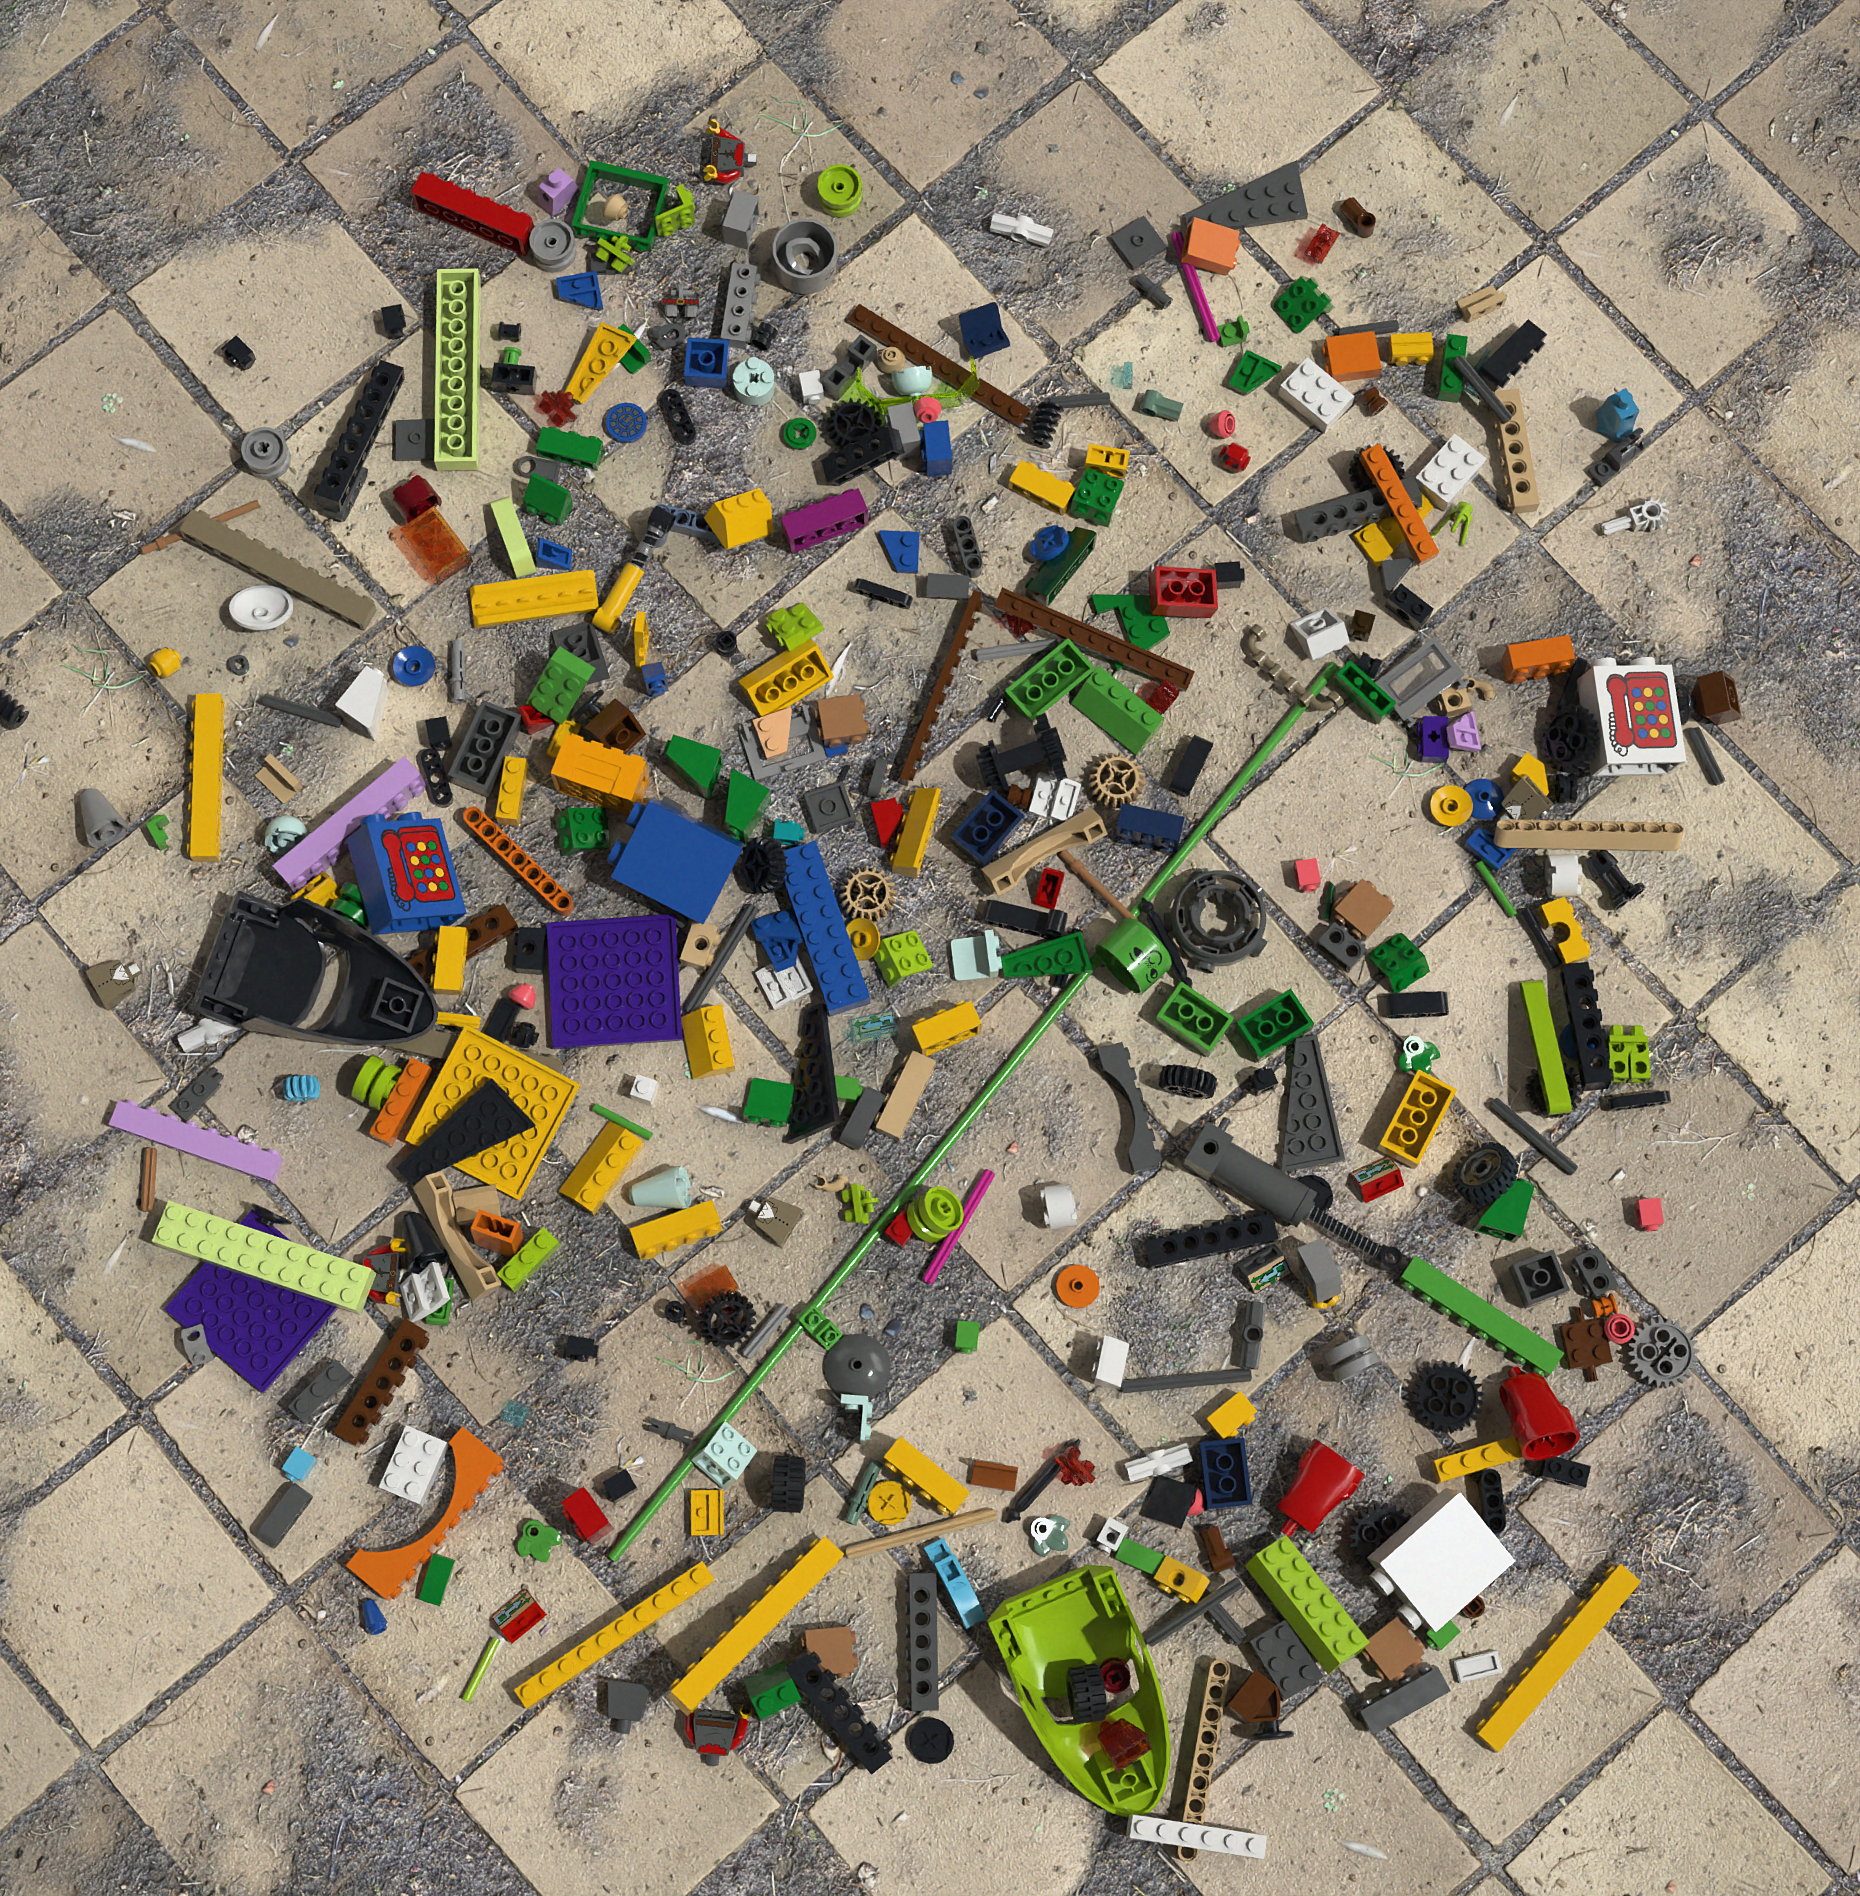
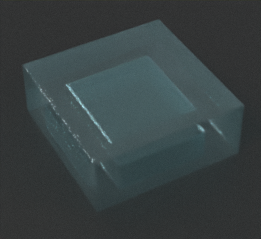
(1127, 375)
(516, 1414)

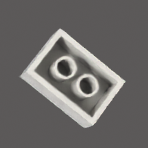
(1316, 395)
(1450, 472)
(414, 1466)

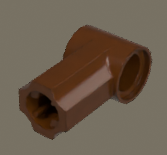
(1357, 216)
(1219, 1555)

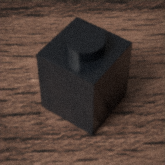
(1229, 575)
(439, 733)
(619, 1486)

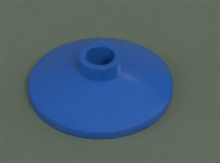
(411, 657)
(1485, 808)

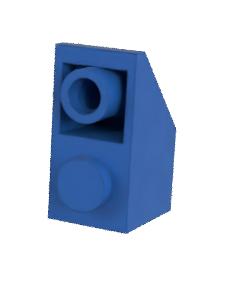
(655, 679)

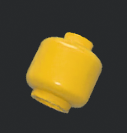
(164, 662)

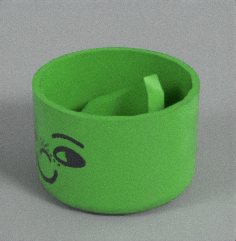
(1134, 955)

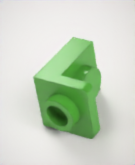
(1233, 332)
(158, 834)

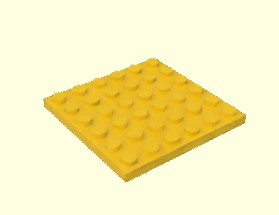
(534, 1088)

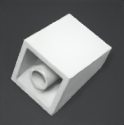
(365, 702)

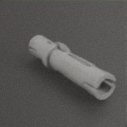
(458, 678)

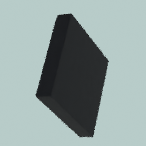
(1170, 1502)

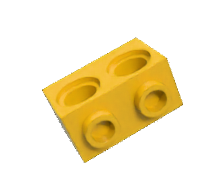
(1107, 460)

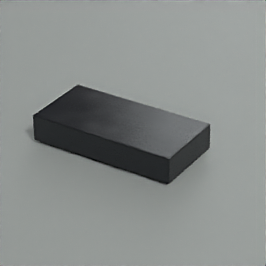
(502, 1020)

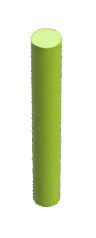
(481, 1669)

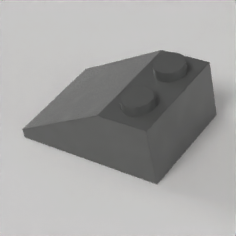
(583, 642)

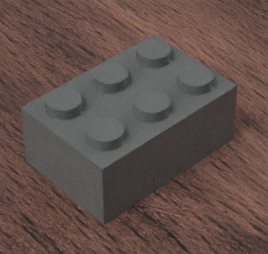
(1285, 1659)

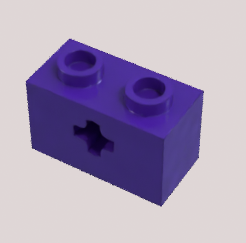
(1433, 751)

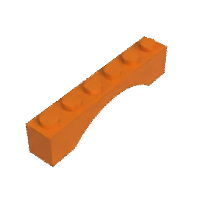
(1411, 525)

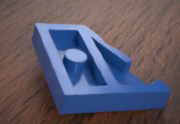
(1483, 846)
(776, 927)

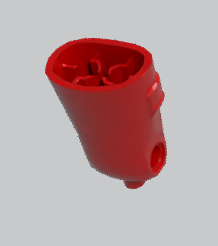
(1537, 1417)
(1317, 1488)

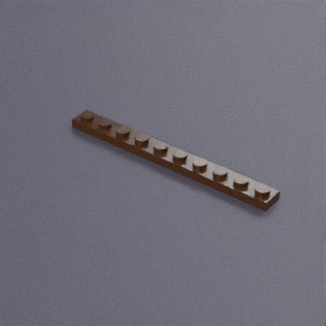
(941, 366)
(1093, 639)
(938, 696)

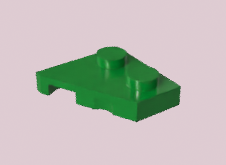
(1252, 373)

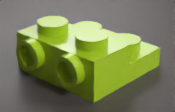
(793, 626)

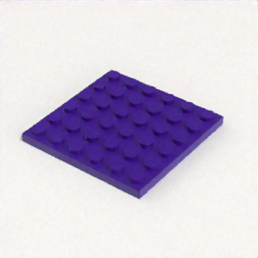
(614, 981)
(247, 1320)

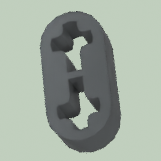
(877, 777)

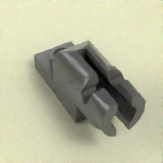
(1619, 457)

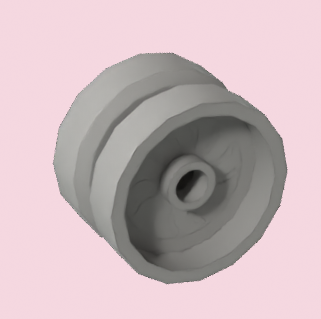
(553, 245)
(266, 453)
(1350, 1356)

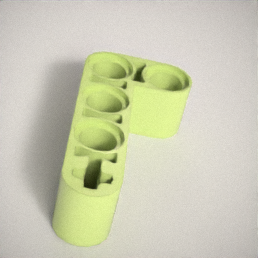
(513, 537)

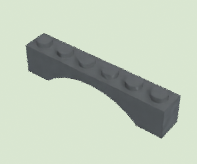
(1115, 1065)

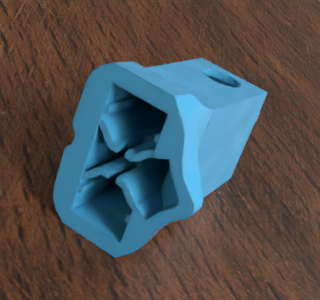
(1617, 416)

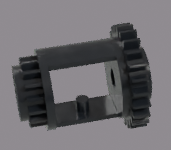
(1046, 748)

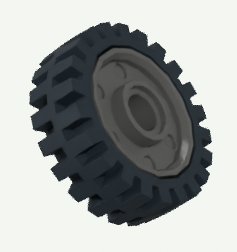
(1485, 1173)

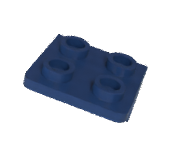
(983, 331)

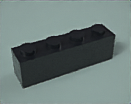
(1512, 355)

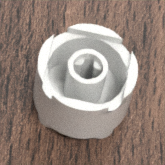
(1563, 875)
(1059, 1205)

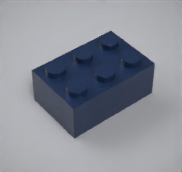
(1149, 828)
(987, 829)
(1225, 1474)

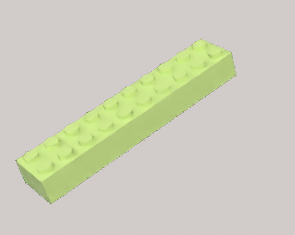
(457, 369)
(264, 1257)

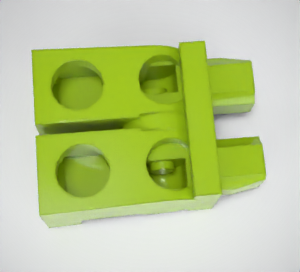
(1629, 1055)

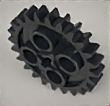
(1570, 738)
(1428, 1393)
(1365, 1547)

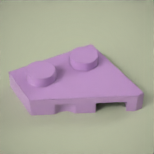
(1464, 733)

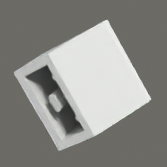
(1111, 1362)

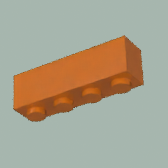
(401, 1102)

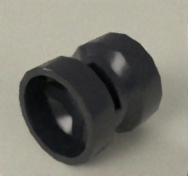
(764, 336)
(724, 647)
(1364, 662)

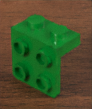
(1302, 303)
(1096, 497)
(583, 830)
(1399, 962)
(769, 1103)

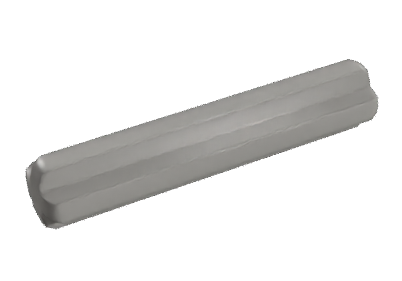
(765, 1331)

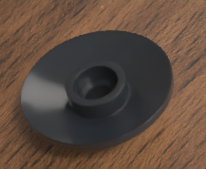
(269, 1217)

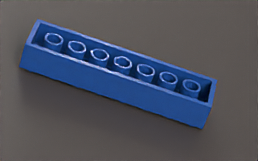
(824, 930)

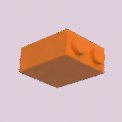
(1210, 246)
(1351, 356)
(497, 1233)

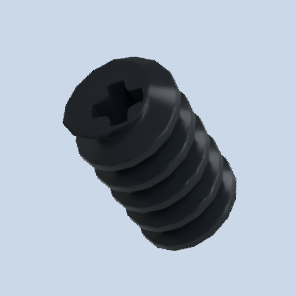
(1043, 423)
(10, 712)

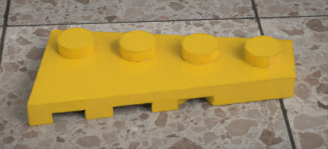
(599, 359)
(1385, 535)

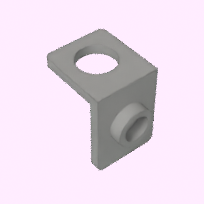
(197, 1350)

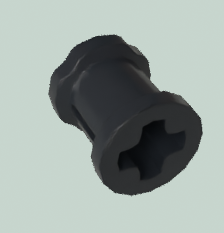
(509, 331)
(680, 1315)

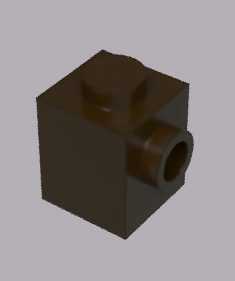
(1361, 625)

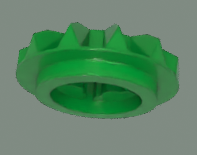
(800, 425)

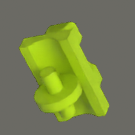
(606, 249)
(862, 1203)

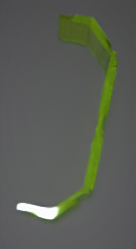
(947, 400)

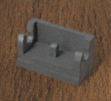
(947, 586)

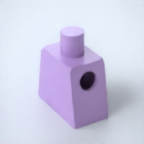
(558, 189)

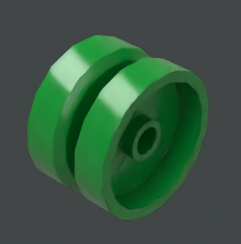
(351, 906)

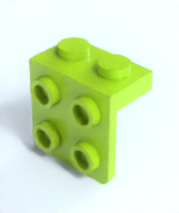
(679, 217)
(902, 957)

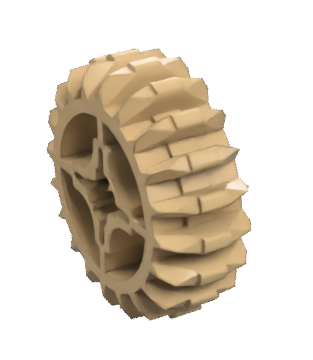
(1109, 764)
(874, 888)

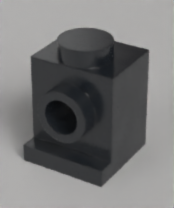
(394, 321)
(238, 353)
(1263, 1080)
(581, 1349)

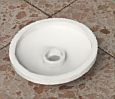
(261, 607)

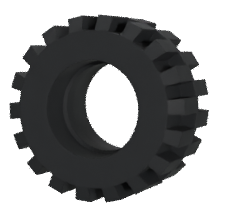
(788, 1484)
(1086, 1693)

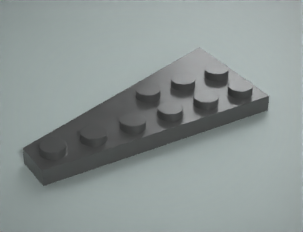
(1265, 201)
(1311, 1122)

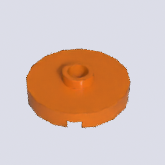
(1073, 1297)

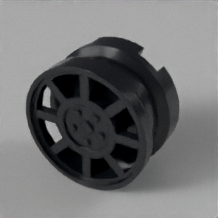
(1565, 788)

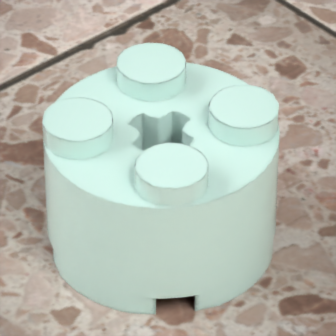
(744, 381)

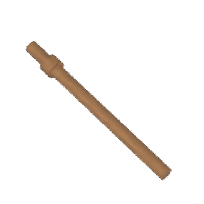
(163, 542)
(1078, 868)

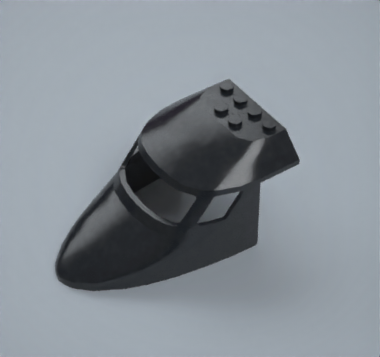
(273, 964)

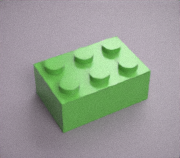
(560, 685)
(1194, 1019)

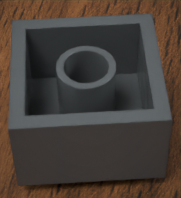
(1539, 1279)

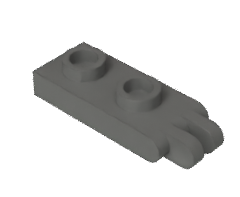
(198, 1094)

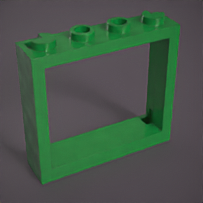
(623, 176)

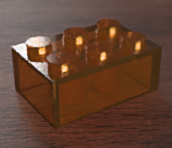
(436, 545)

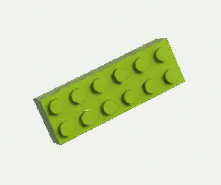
(1307, 1604)

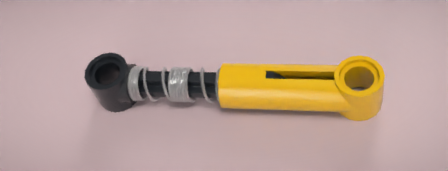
(609, 614)

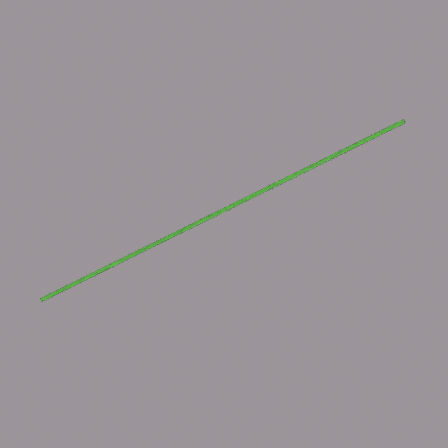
(963, 1123)

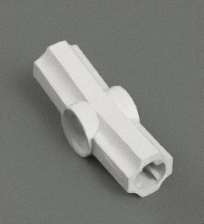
(1021, 229)
(207, 1032)
(1158, 1462)

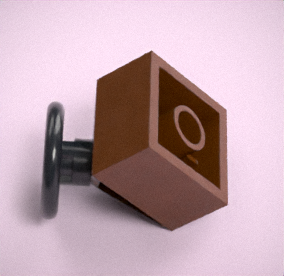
(1712, 698)
(611, 726)
(1259, 1702)

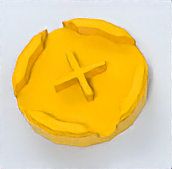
(889, 1503)

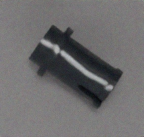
(995, 708)

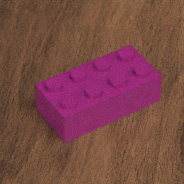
(824, 520)

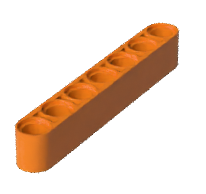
(513, 852)

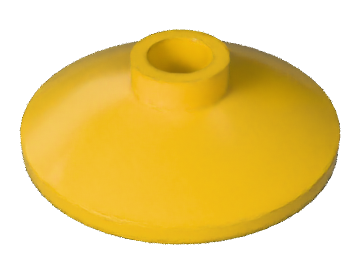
(1452, 796)
(857, 930)

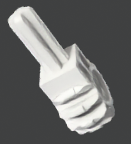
(1638, 518)

